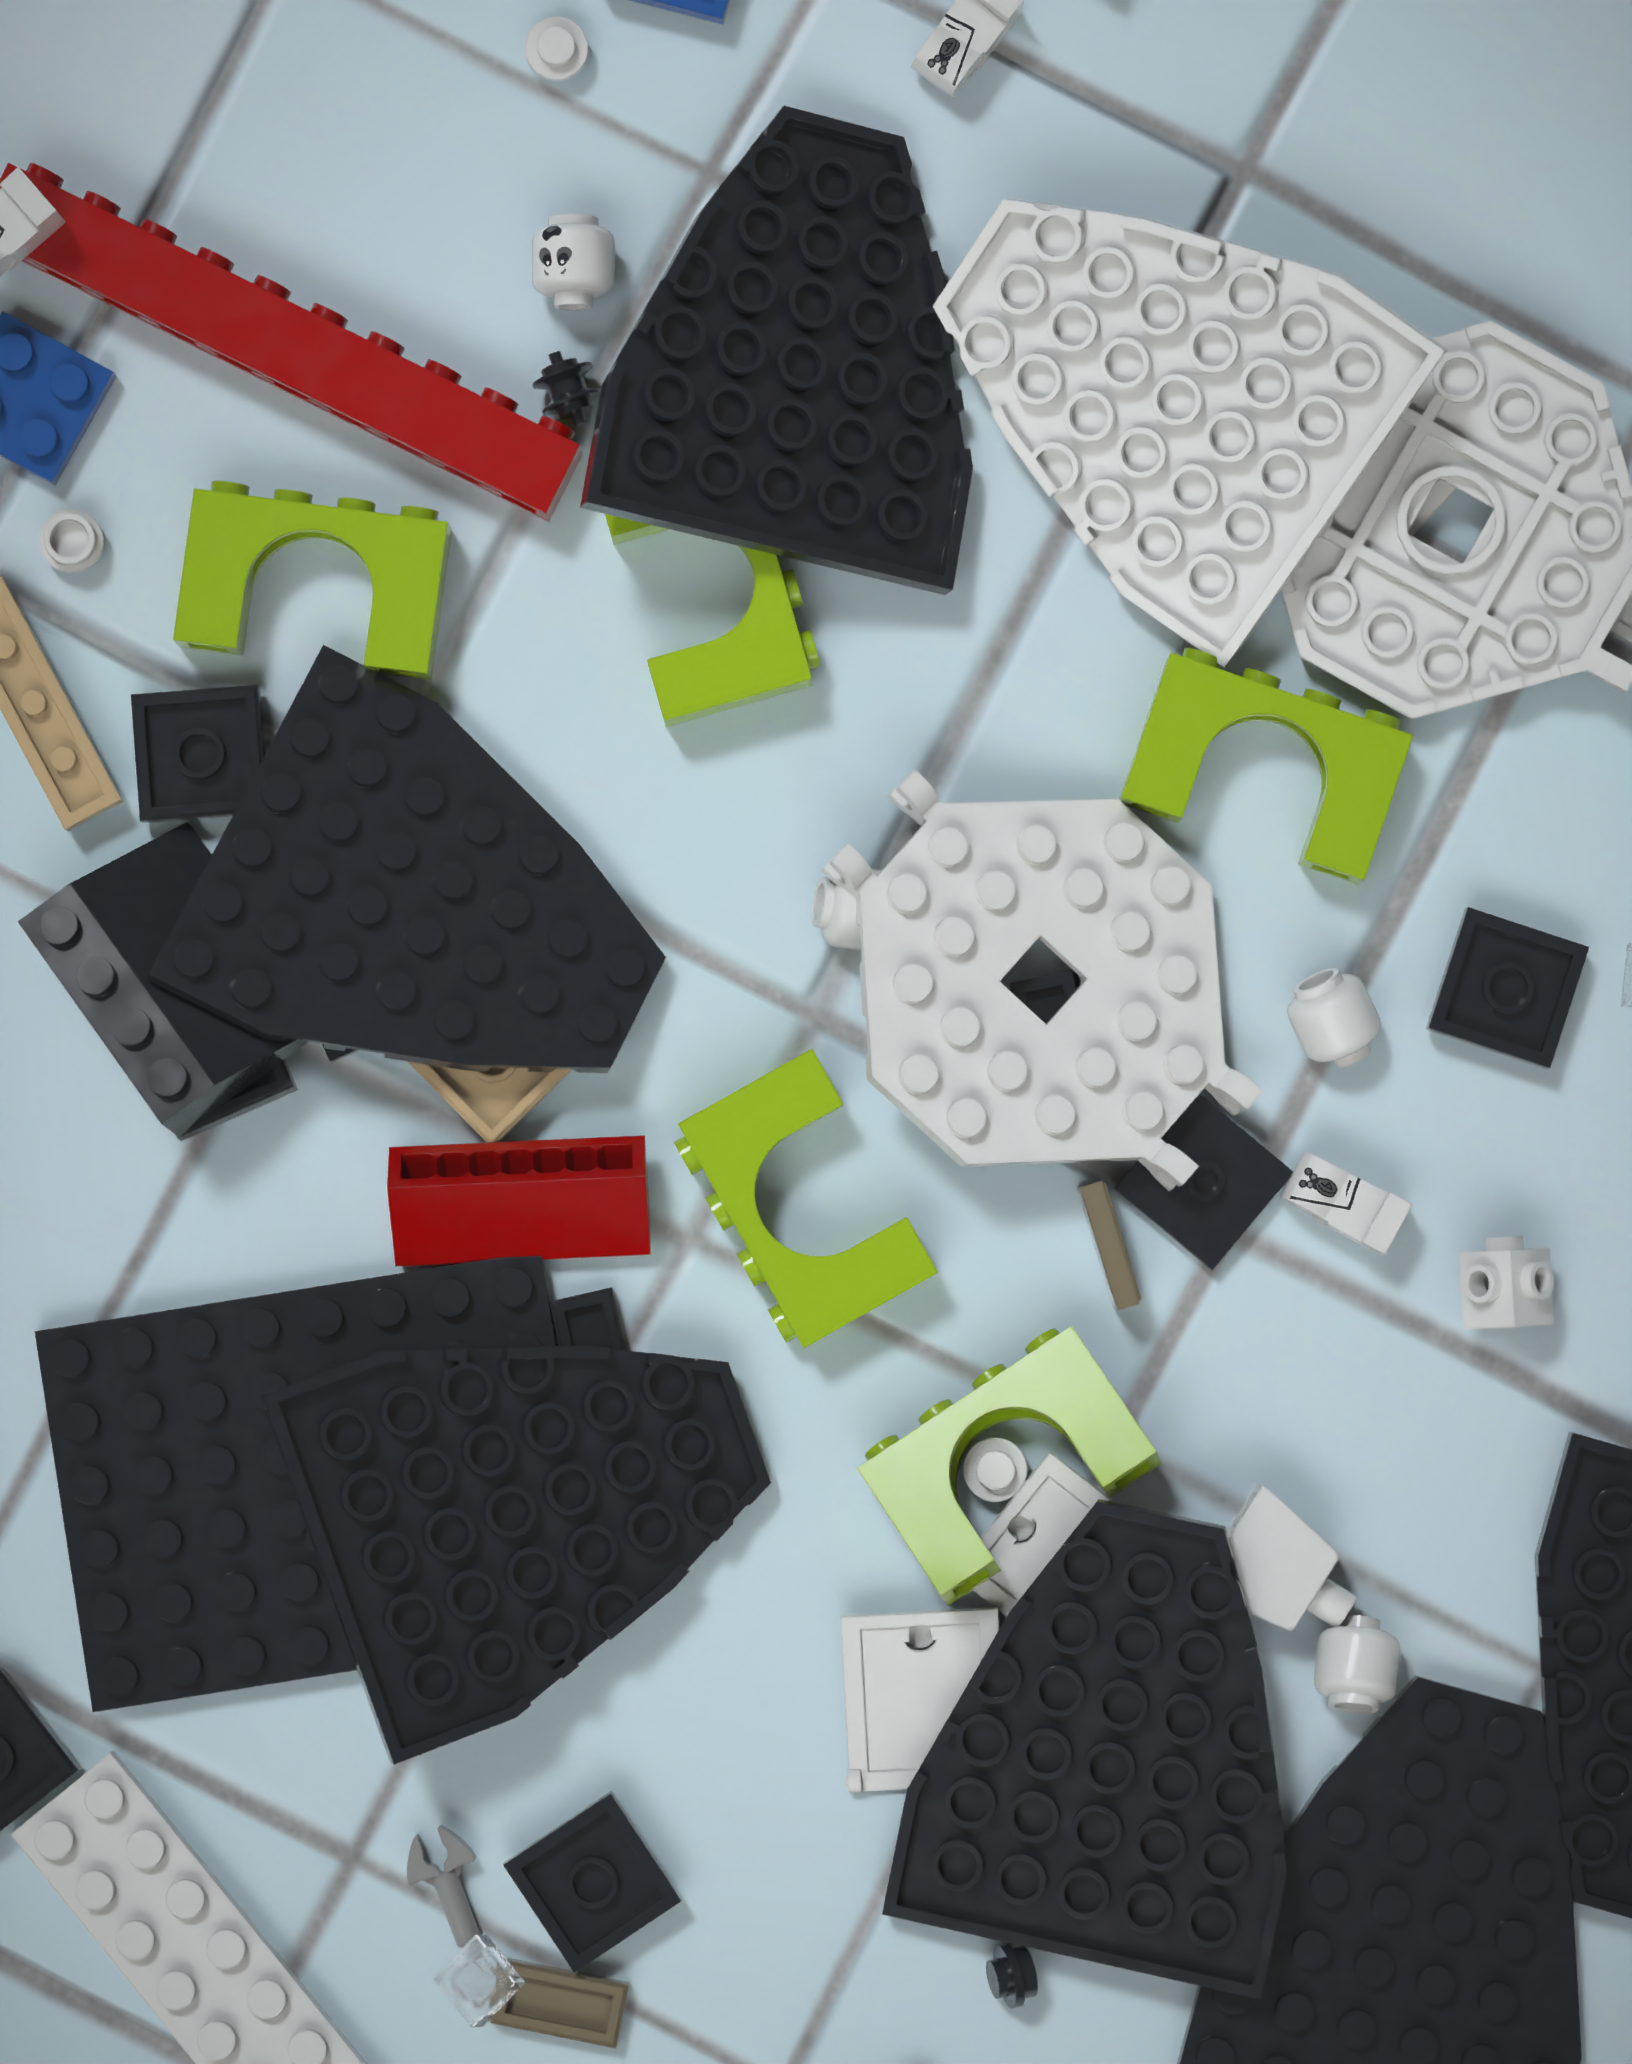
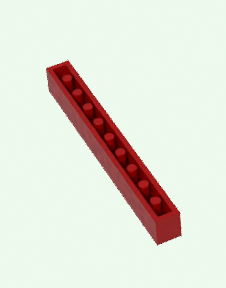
(304, 350)

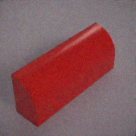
(519, 1200)

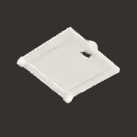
(1055, 1502)
(902, 1694)

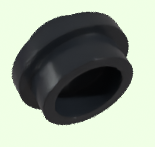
(1012, 1975)

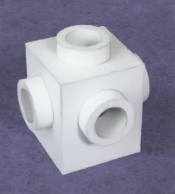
(1506, 1285)

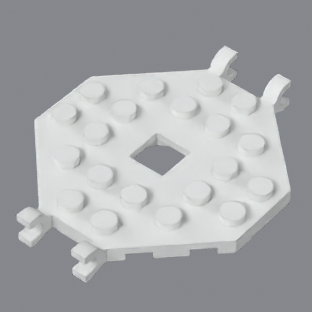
(1540, 576)
(972, 1055)

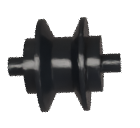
(567, 388)

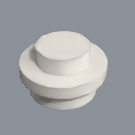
(556, 48)
(71, 541)
(994, 1469)

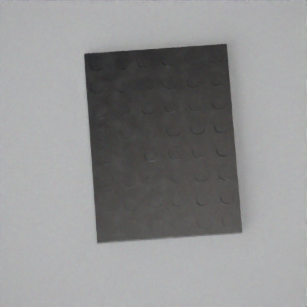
(177, 1485)

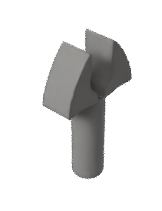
(446, 1882)

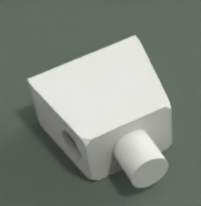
(1284, 1564)

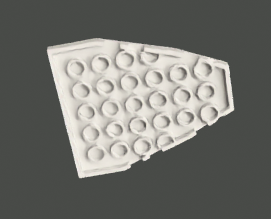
(1181, 398)

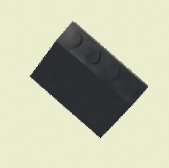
(101, 946)

